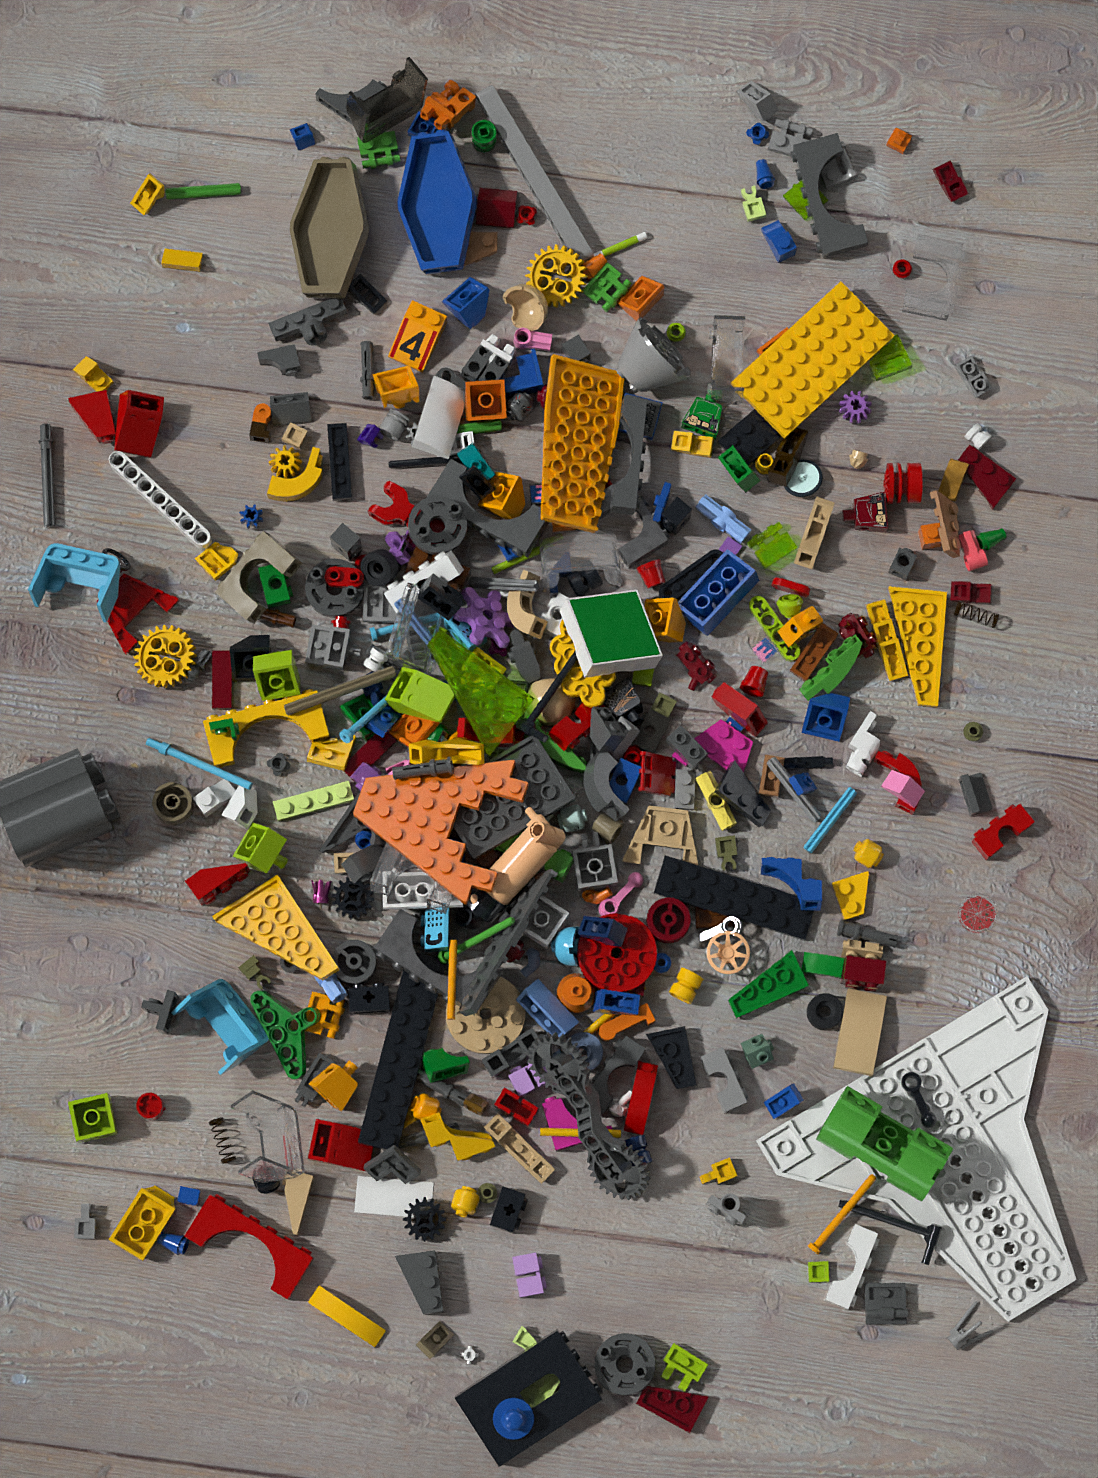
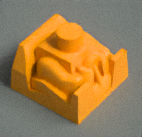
(397, 386)

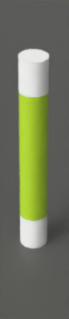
(622, 245)

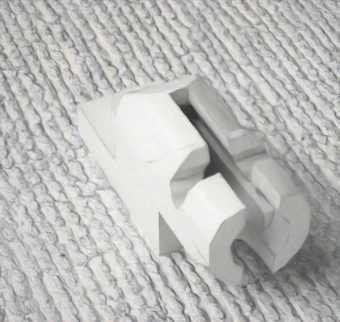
(864, 746)

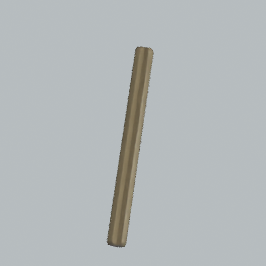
(340, 690)

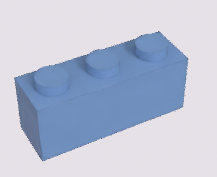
(546, 1009)

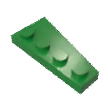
(772, 985)

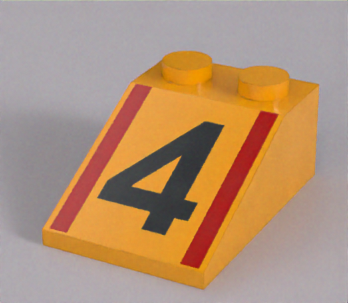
(417, 336)

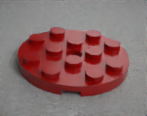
(619, 973)

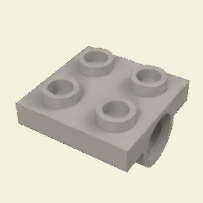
(732, 1216)

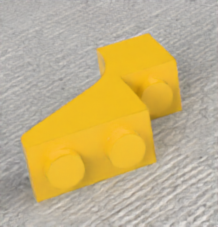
(460, 750)
(463, 1142)

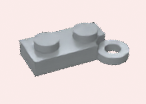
(685, 788)

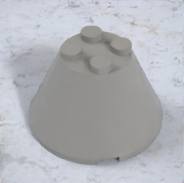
(650, 359)

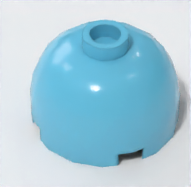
(566, 946)

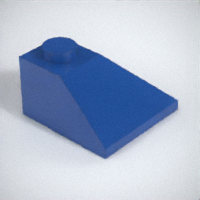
(468, 302)
(826, 716)

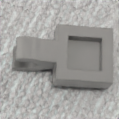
(85, 1226)

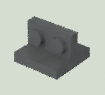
(163, 1010)

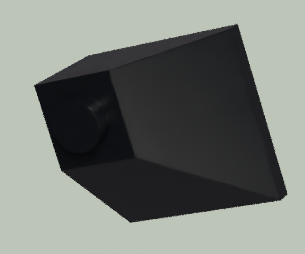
(242, 656)

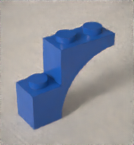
(790, 871)

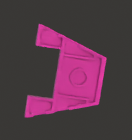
(723, 745)

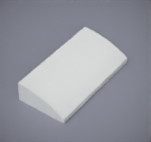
(440, 418)

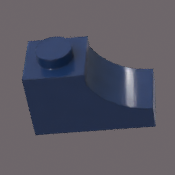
(603, 930)

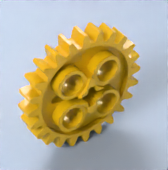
(561, 259)
(170, 639)

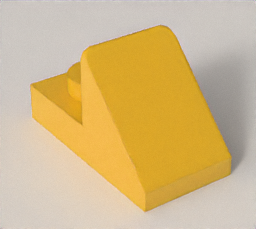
(148, 194)
(91, 373)

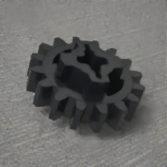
(345, 904)
(415, 1228)

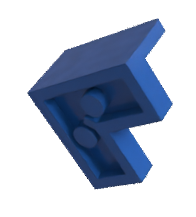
(529, 379)

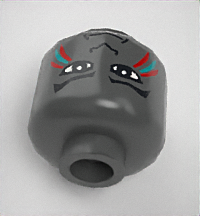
(519, 406)

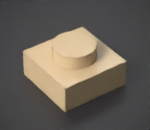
(294, 435)
(339, 858)

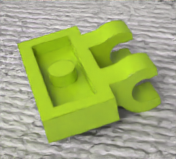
(686, 1363)

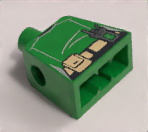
(703, 417)

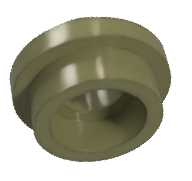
(973, 737)
(492, 1197)

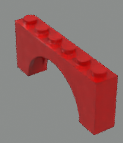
(289, 1261)

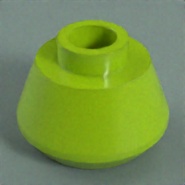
(789, 605)

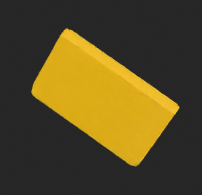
(182, 260)

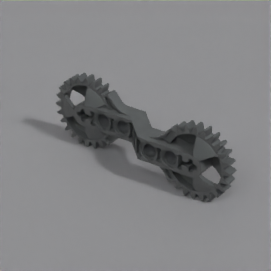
(605, 1152)

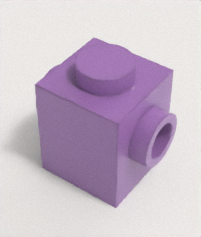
(362, 772)

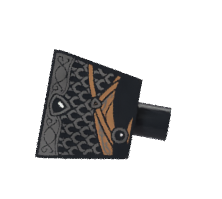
(624, 702)

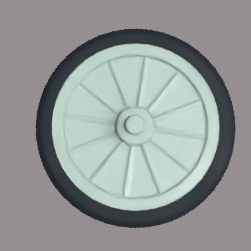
(805, 479)

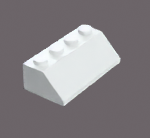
(412, 892)

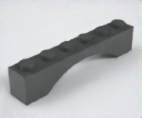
(633, 419)

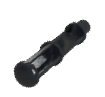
(807, 762)

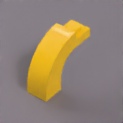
(299, 487)

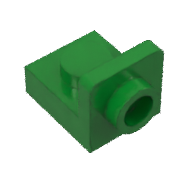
(222, 726)

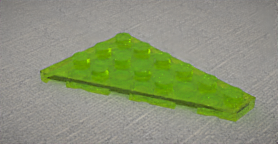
(485, 695)

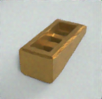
(475, 1104)

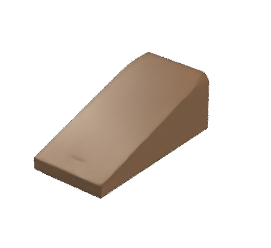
(769, 782)

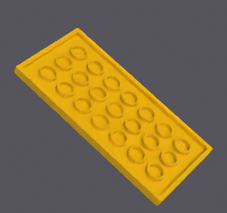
(812, 359)

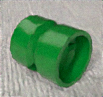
(483, 136)

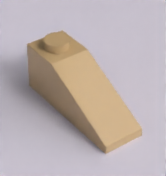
(297, 1194)

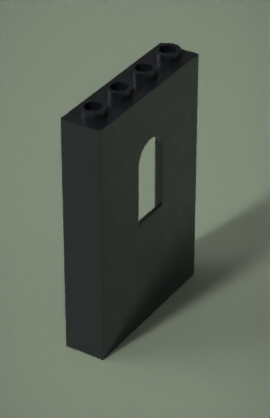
(544, 1357)

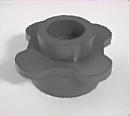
(279, 758)

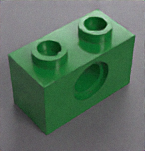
(275, 597)

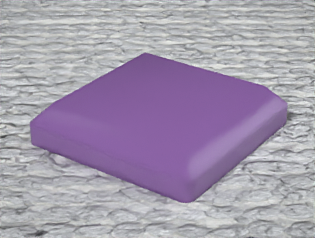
(731, 545)

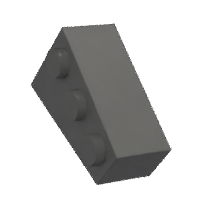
(423, 1279)

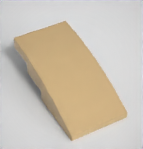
(860, 1032)

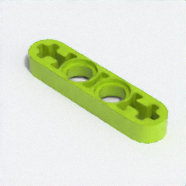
(773, 629)

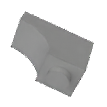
(758, 100)

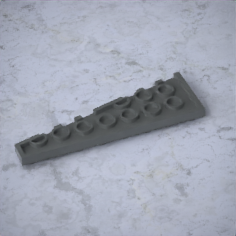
(519, 908)

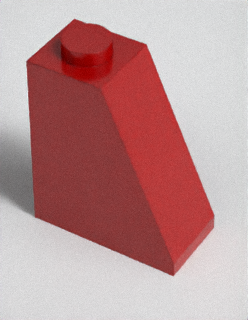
(96, 414)
(740, 708)

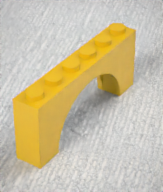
(223, 746)

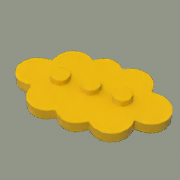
(575, 684)

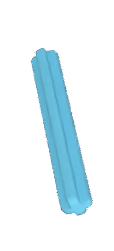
(830, 820)

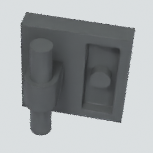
(885, 1303)

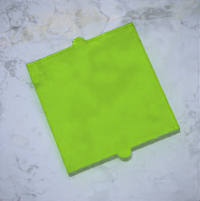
(797, 202)

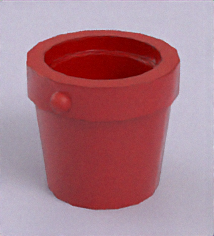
(651, 573)
(755, 681)

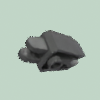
(524, 657)

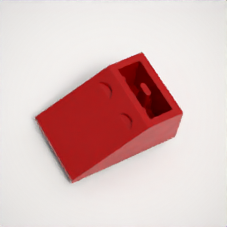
(138, 422)
(212, 881)
(338, 1146)

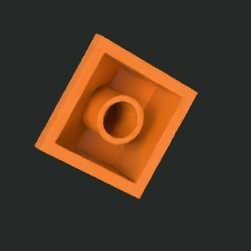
(485, 400)

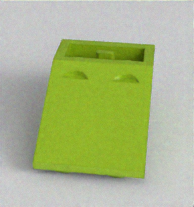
(420, 695)

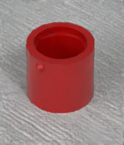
(150, 1106)

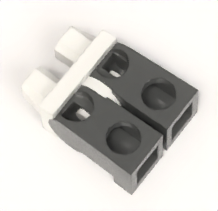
(488, 356)

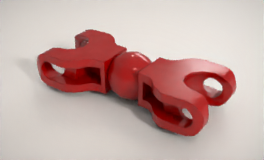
(400, 509)

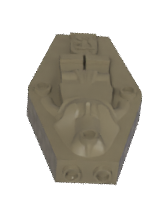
(329, 228)

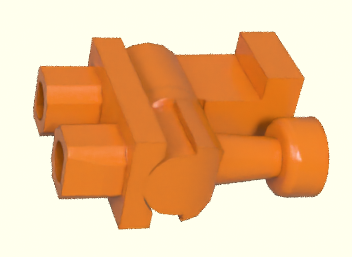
(448, 111)

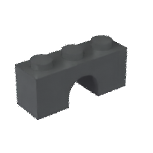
(509, 1055)

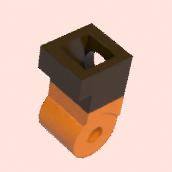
(260, 420)

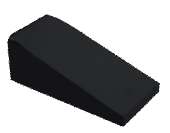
(478, 482)

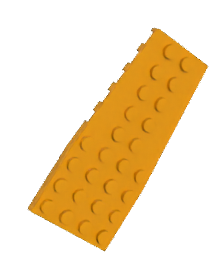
(578, 441)

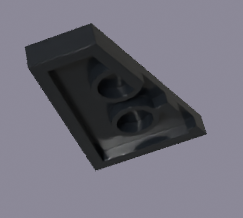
(742, 795)
(675, 1053)

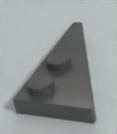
(345, 829)

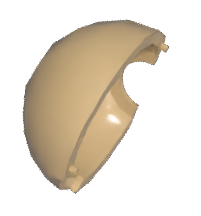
(528, 306)
(558, 706)

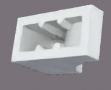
(214, 797)

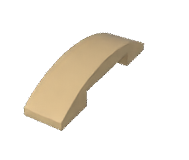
(519, 1148)

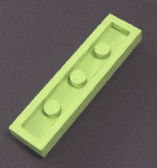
(313, 801)

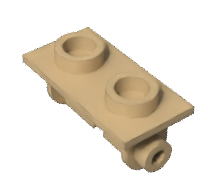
(854, 948)

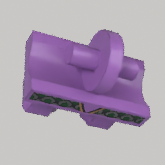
(400, 546)

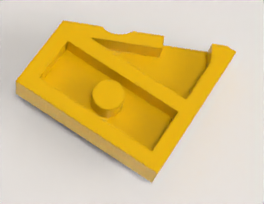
(331, 753)
(851, 895)

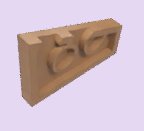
(947, 515)

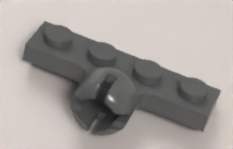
(308, 321)

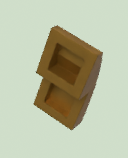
(953, 479)

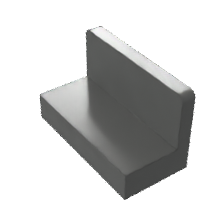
(290, 408)
(975, 793)

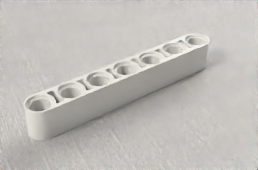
(156, 492)

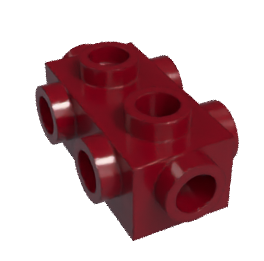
(855, 624)
(699, 668)

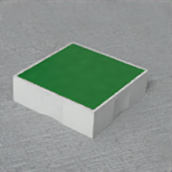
(611, 633)

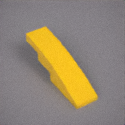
(887, 642)

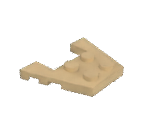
(663, 828)

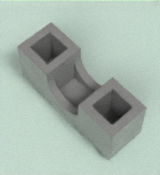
(719, 1063)

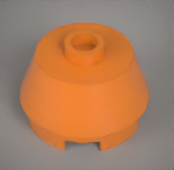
(576, 993)

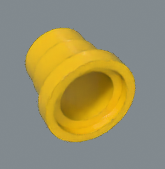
(759, 467)

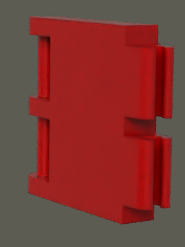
(657, 774)

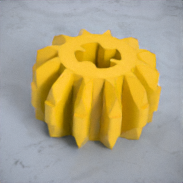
(292, 459)

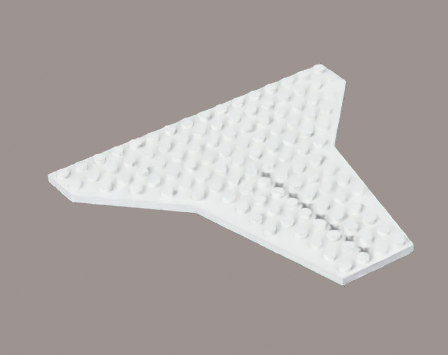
(979, 1089)

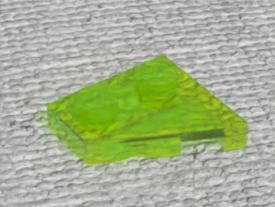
(890, 360)

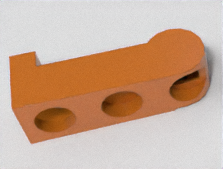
(623, 1022)

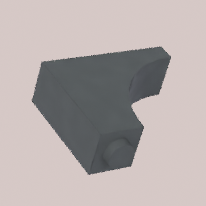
(338, 102)

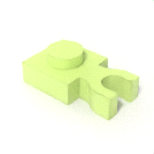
(753, 206)

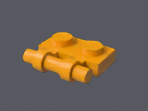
(323, 1004)

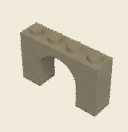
(235, 586)

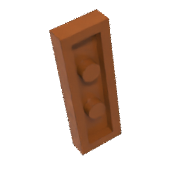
(814, 652)

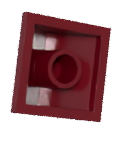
(496, 207)

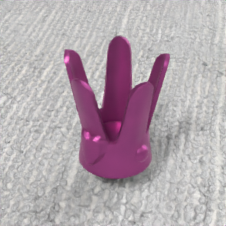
(320, 894)

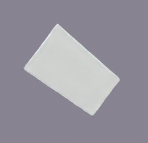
(390, 1196)

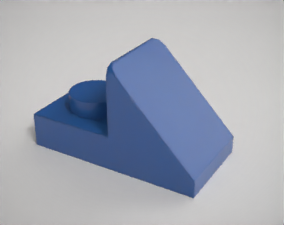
(783, 1101)

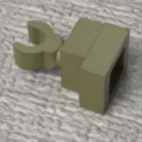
(251, 970)

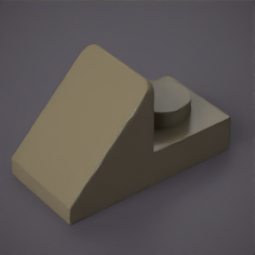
(435, 1340)

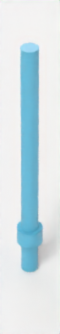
(166, 749)

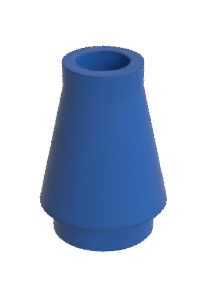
(765, 177)
(176, 1243)

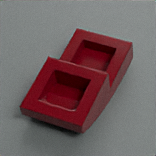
(949, 181)
(970, 592)

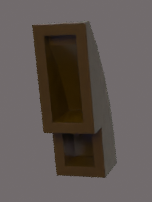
(787, 457)

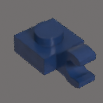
(374, 692)

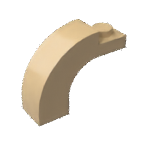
(814, 532)
(520, 609)

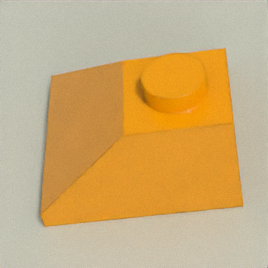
(507, 498)
(666, 619)

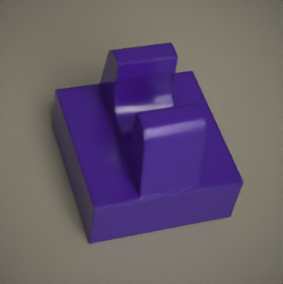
(368, 435)

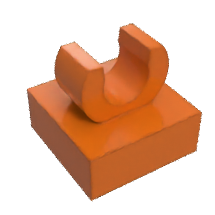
(899, 140)

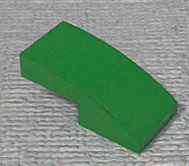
(822, 965)

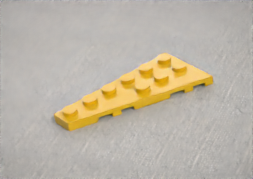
(921, 630)

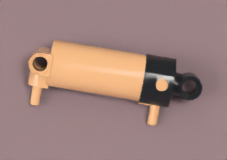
(514, 871)

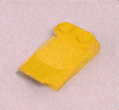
(143, 1222)

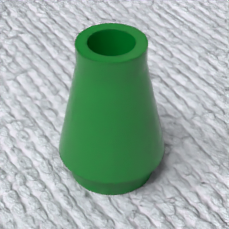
(991, 538)

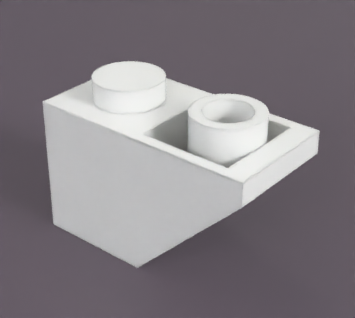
(242, 807)

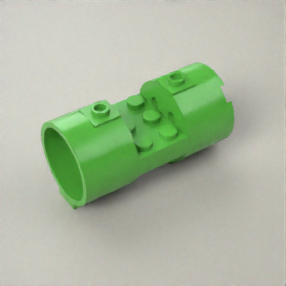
(904, 1155)

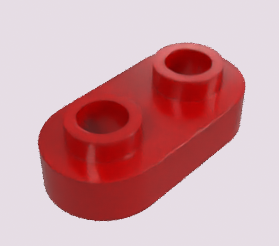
(343, 579)

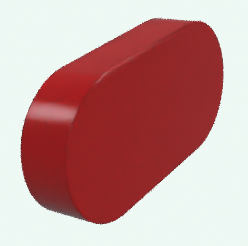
(791, 587)

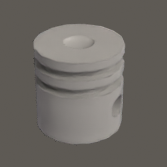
(394, 424)

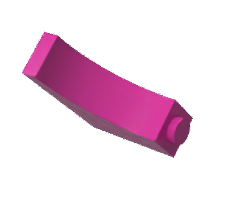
(559, 1117)

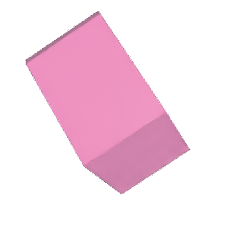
(903, 788)

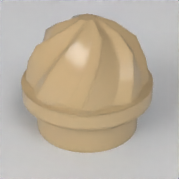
(858, 459)

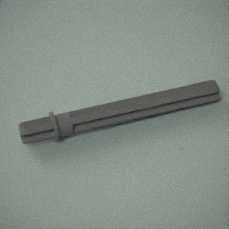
(47, 475)

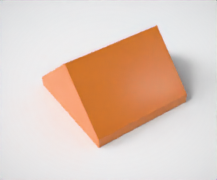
(641, 297)

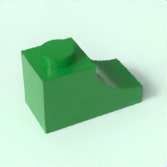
(739, 469)
(442, 1065)

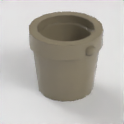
(607, 828)

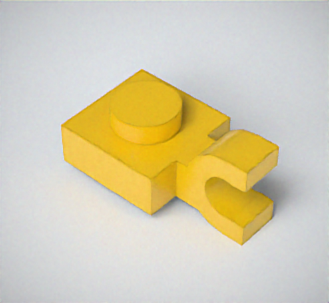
(720, 1171)

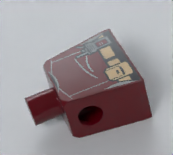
(868, 513)

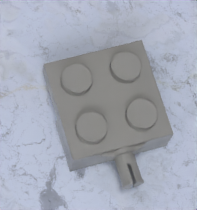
(329, 647)

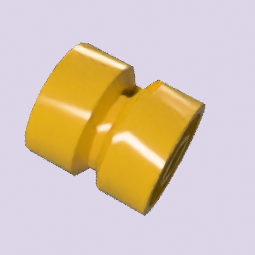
(686, 985)

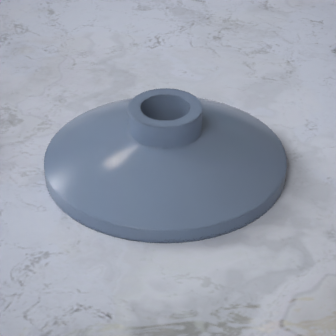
(591, 1045)

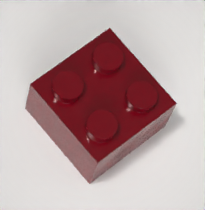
(863, 973)

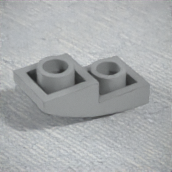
(973, 377)

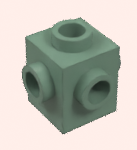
(757, 1050)

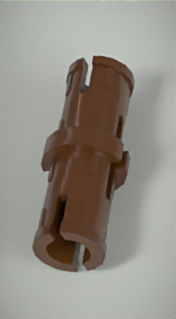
(278, 617)

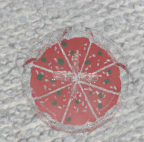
(977, 913)

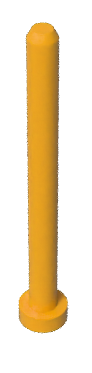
(842, 1214)

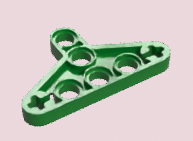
(293, 1039)

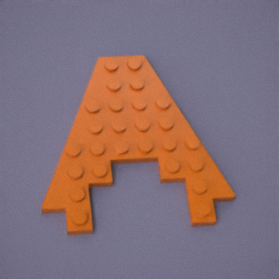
(420, 812)

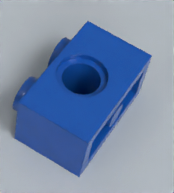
(631, 773)

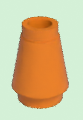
(594, 265)

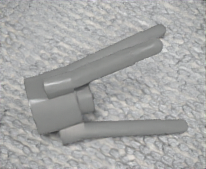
(960, 1338)

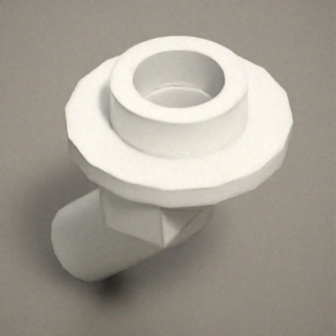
(618, 1106)

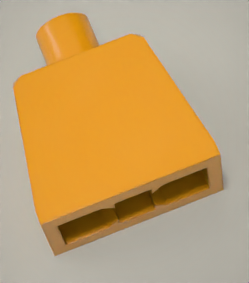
(336, 1084)

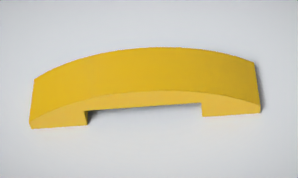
(346, 1316)

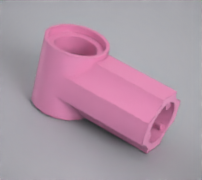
(535, 340)

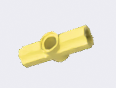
(721, 812)

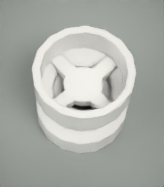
(978, 436)
(376, 659)

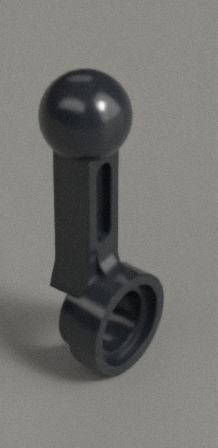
(928, 1118)

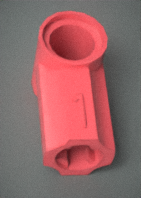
(973, 555)

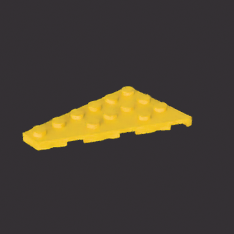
(278, 925)

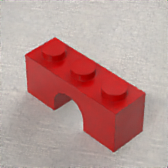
(567, 733)
(1015, 819)

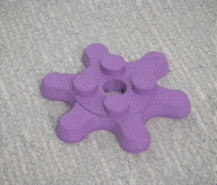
(480, 624)

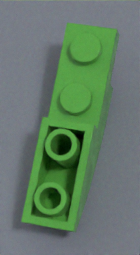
(839, 662)
(564, 759)

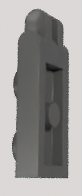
(304, 1089)

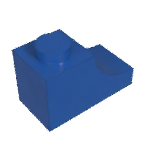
(779, 241)
(616, 1002)

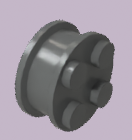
(355, 962)

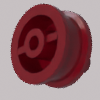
(668, 920)

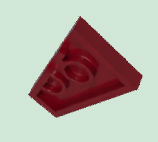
(987, 475)
(673, 1406)

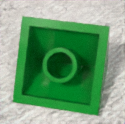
(354, 710)

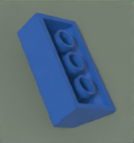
(718, 592)

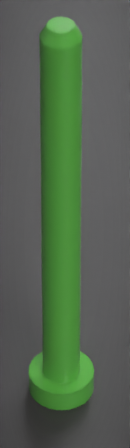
(443, 956)

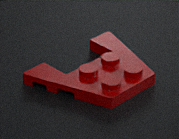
(131, 600)

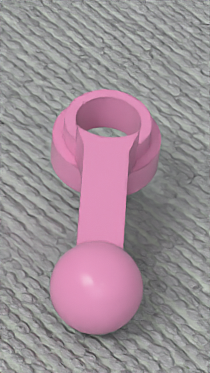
(634, 881)

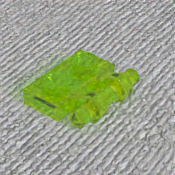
(774, 550)

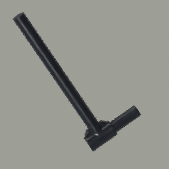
(528, 725)
(931, 1233)

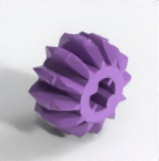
(862, 409)

